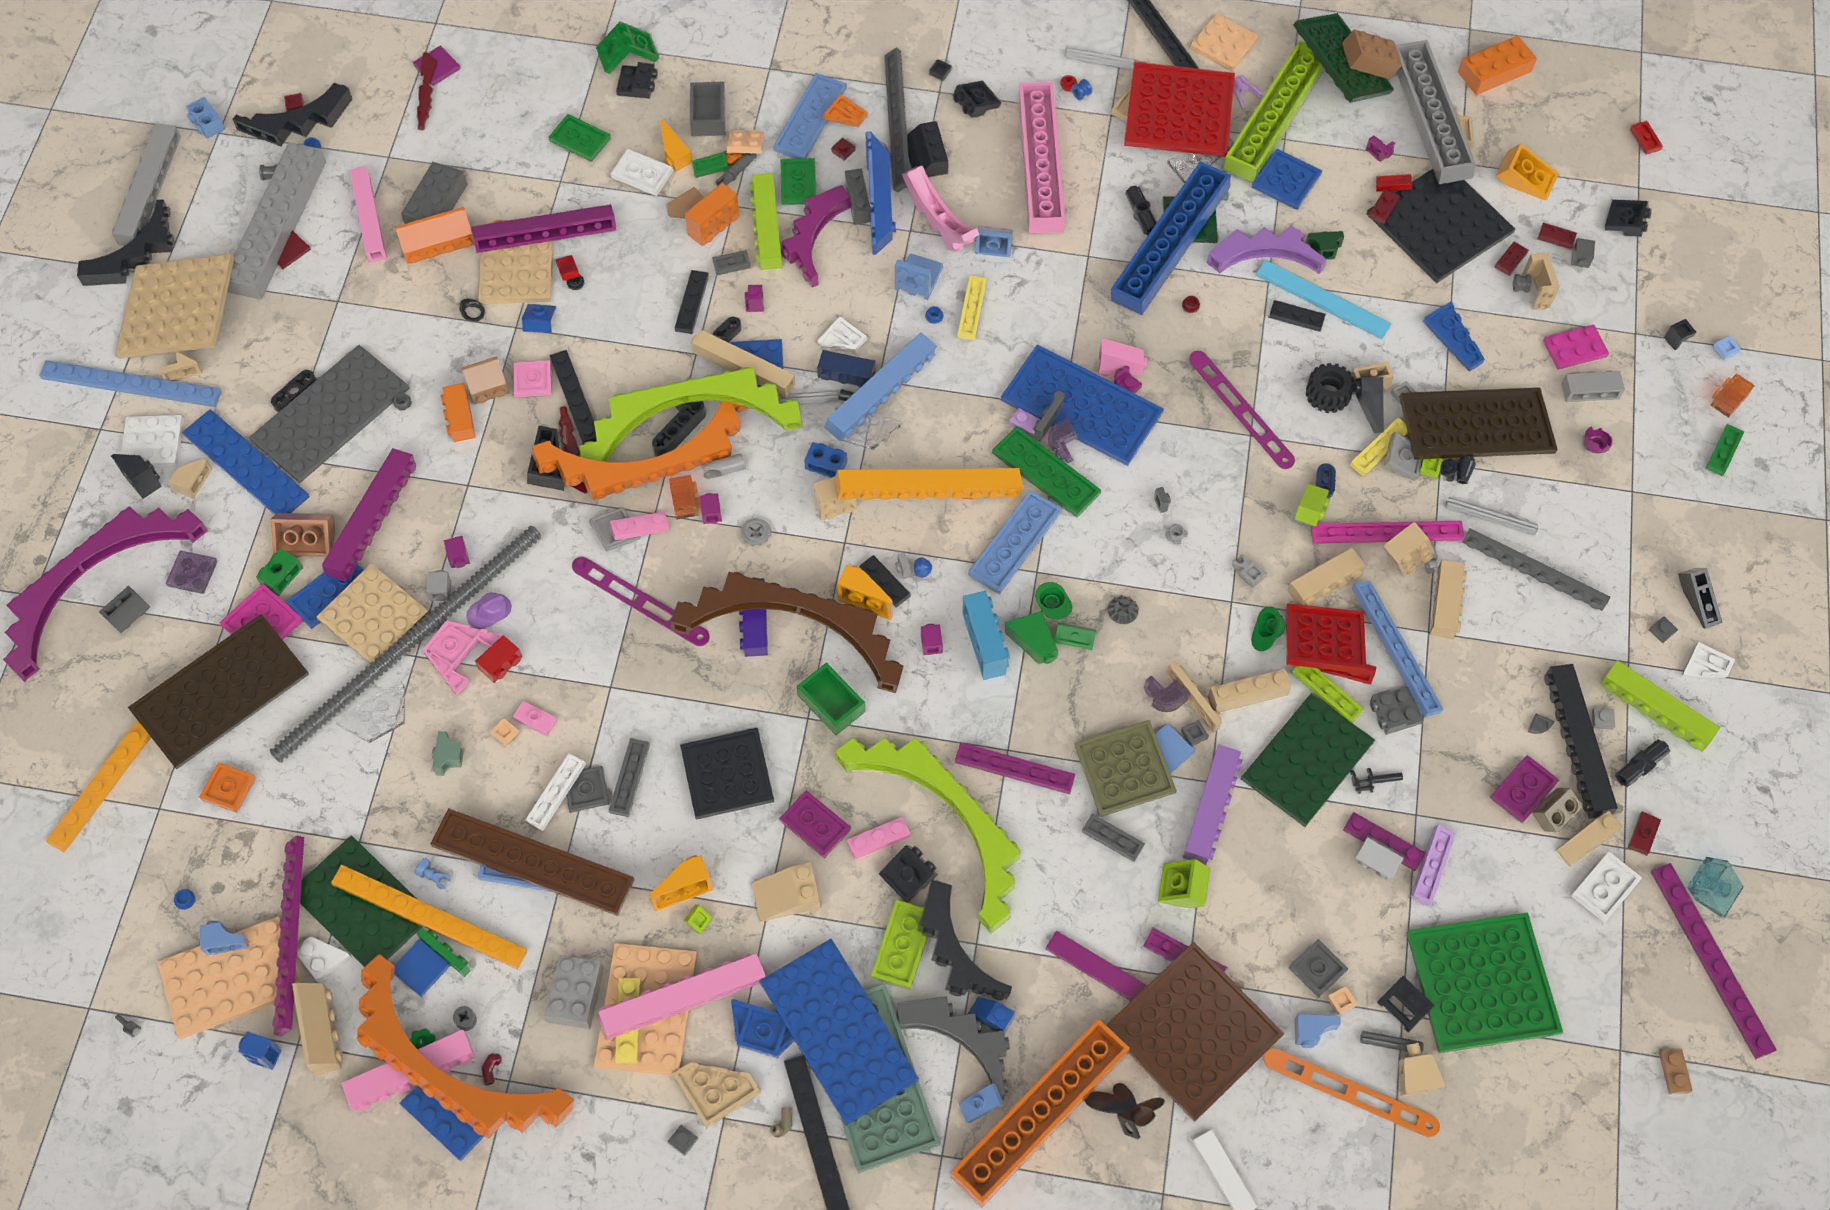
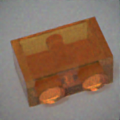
(1732, 394)
(683, 497)

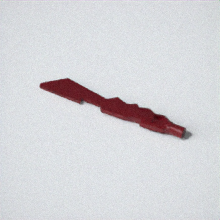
(425, 90)
(569, 441)

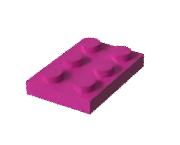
(1575, 347)

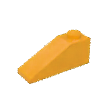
(676, 152)

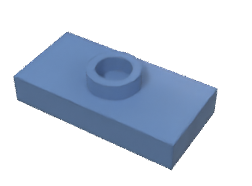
(981, 1103)

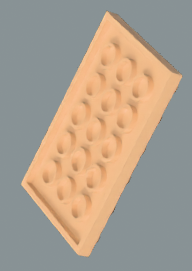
(223, 985)
(663, 1041)

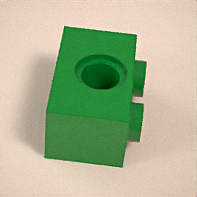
(289, 567)

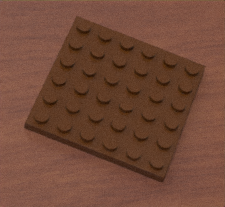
(1194, 1031)

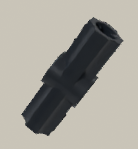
(1141, 209)
(1642, 763)

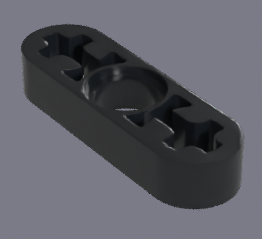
(294, 383)

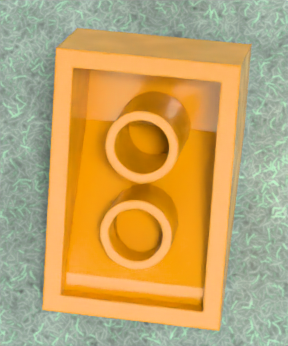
(1527, 172)
(861, 591)
(683, 883)

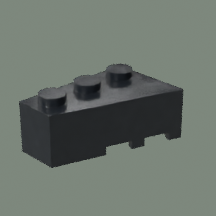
(552, 479)

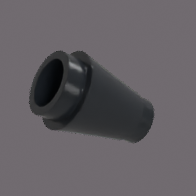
(1465, 469)

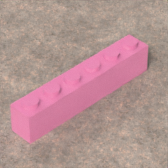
(384, 1081)

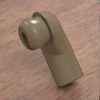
(784, 1125)

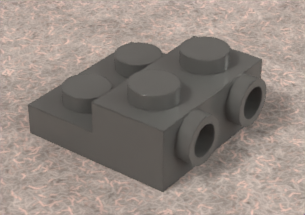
(1395, 710)

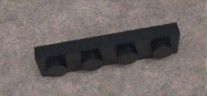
(691, 302)

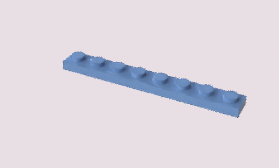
(1397, 649)

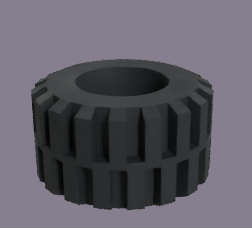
(1333, 376)

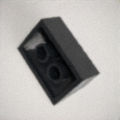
(927, 149)

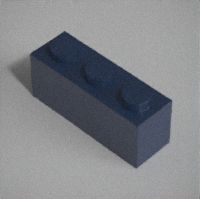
(845, 368)

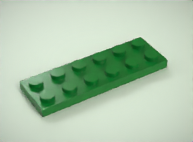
(1046, 471)

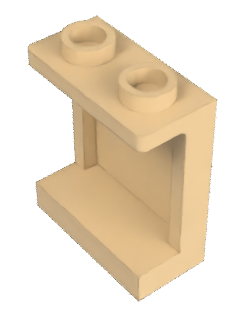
(1545, 280)

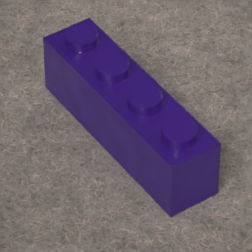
(754, 632)

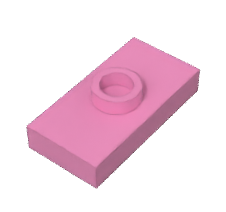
(535, 718)

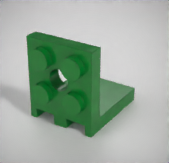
(621, 42)

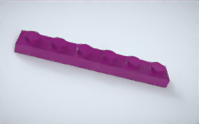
(1015, 768)

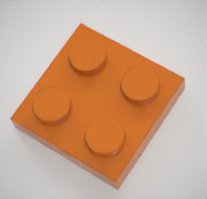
(227, 787)

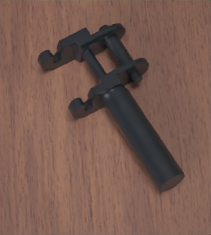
(1373, 779)

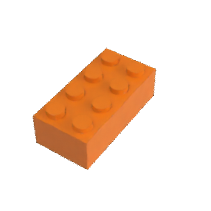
(1497, 65)

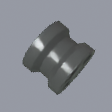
(1522, 283)
(468, 1022)

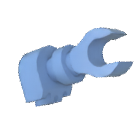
(424, 869)

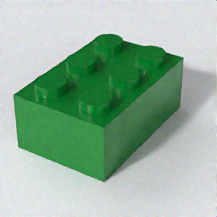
(831, 698)

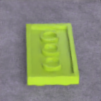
(900, 947)

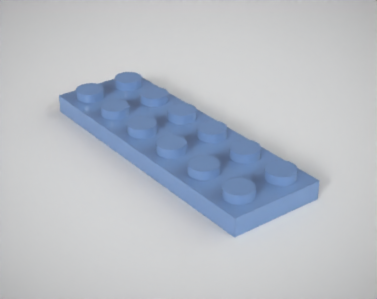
(806, 120)
(1014, 542)

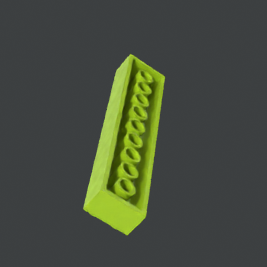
(1274, 114)

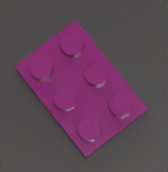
(1524, 789)
(815, 824)

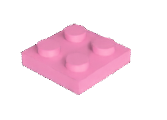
(532, 378)

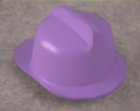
(488, 610)

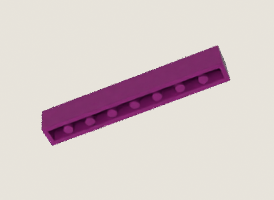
(543, 228)
(369, 515)

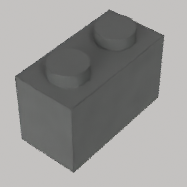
(124, 609)

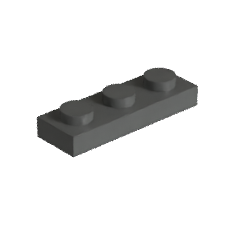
(1113, 837)

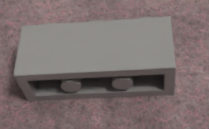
(1593, 386)

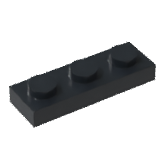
(1297, 315)
(885, 580)

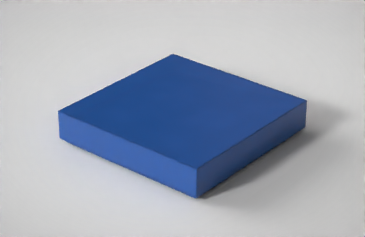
(420, 967)

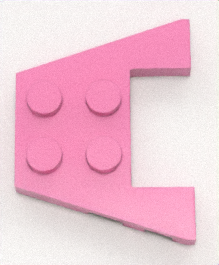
(450, 648)

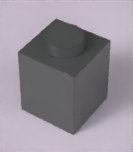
(1583, 252)

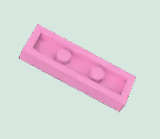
(639, 525)
(878, 838)

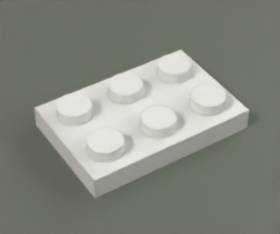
(642, 172)
(1606, 887)

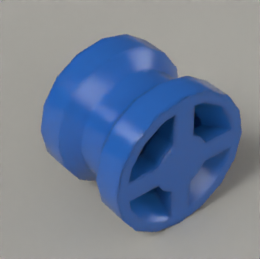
(1081, 89)

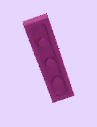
(1361, 827)
(1167, 946)

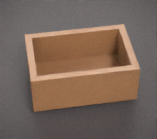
(1371, 54)

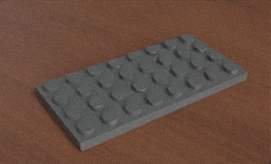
(329, 413)

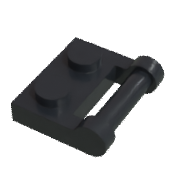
(1411, 998)

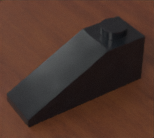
(1370, 397)
(1700, 594)

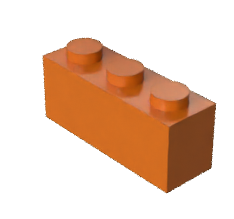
(458, 412)

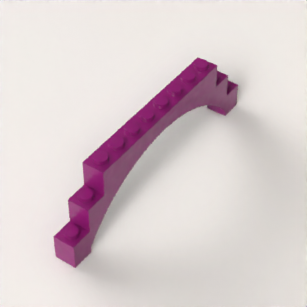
(39, 599)

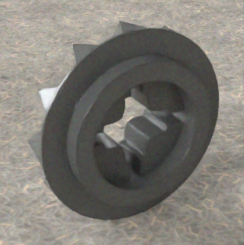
(1123, 617)

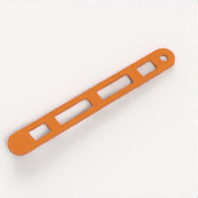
(1277, 1059)

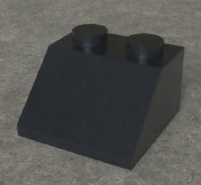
(138, 473)

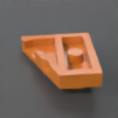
(845, 112)

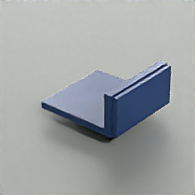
(538, 318)

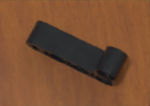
(664, 442)

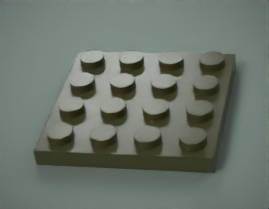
(1125, 768)

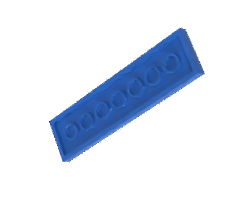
(245, 464)

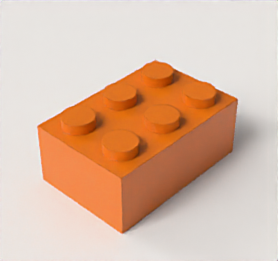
(712, 214)

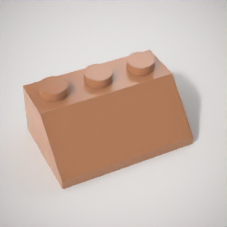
(303, 533)

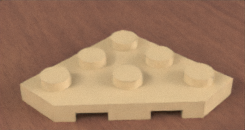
(715, 1090)

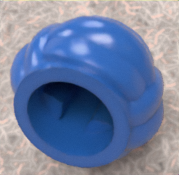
(922, 567)

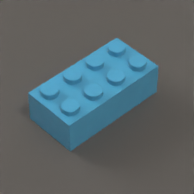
(985, 635)

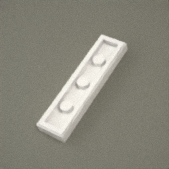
(555, 792)
(1223, 1172)

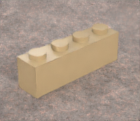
(1326, 578)
(1447, 599)
(1249, 691)

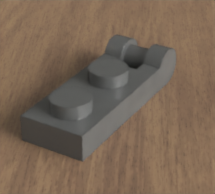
(1049, 416)

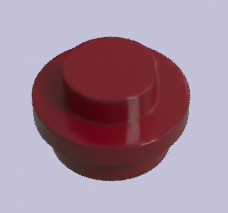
(1191, 304)

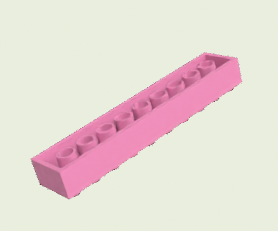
(1041, 158)

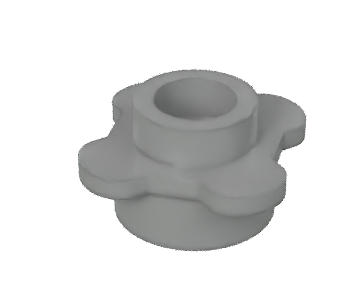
(1175, 528)

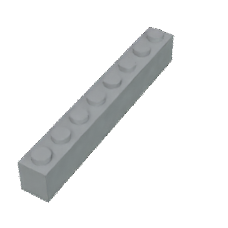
(146, 183)

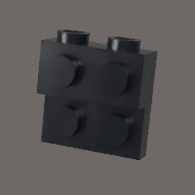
(637, 80)
(975, 98)
(1628, 217)
(908, 872)

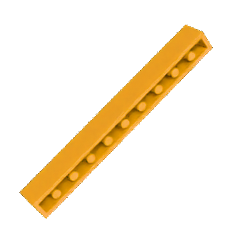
(928, 483)

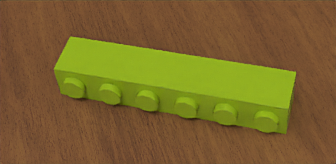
(767, 223)
(1660, 706)

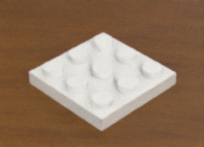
(154, 438)

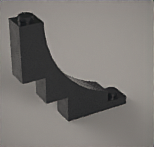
(278, 126)

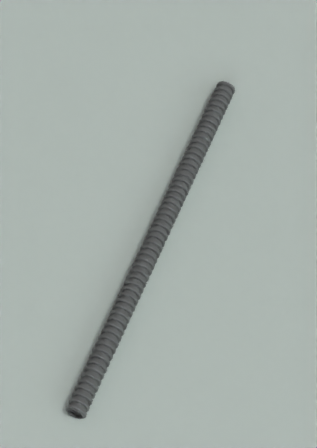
(405, 644)

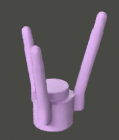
(1243, 86)

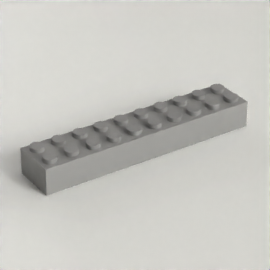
(1434, 113)
(275, 219)

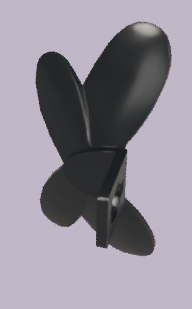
(1126, 1108)

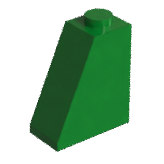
(1033, 637)

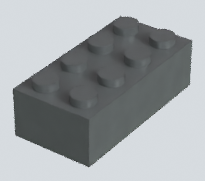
(435, 193)

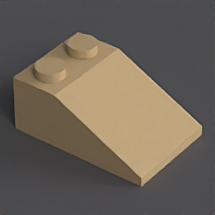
(786, 892)

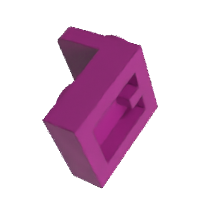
(1379, 149)
(1126, 380)

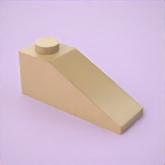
(1589, 838)

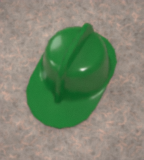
(1053, 601)
(1267, 628)

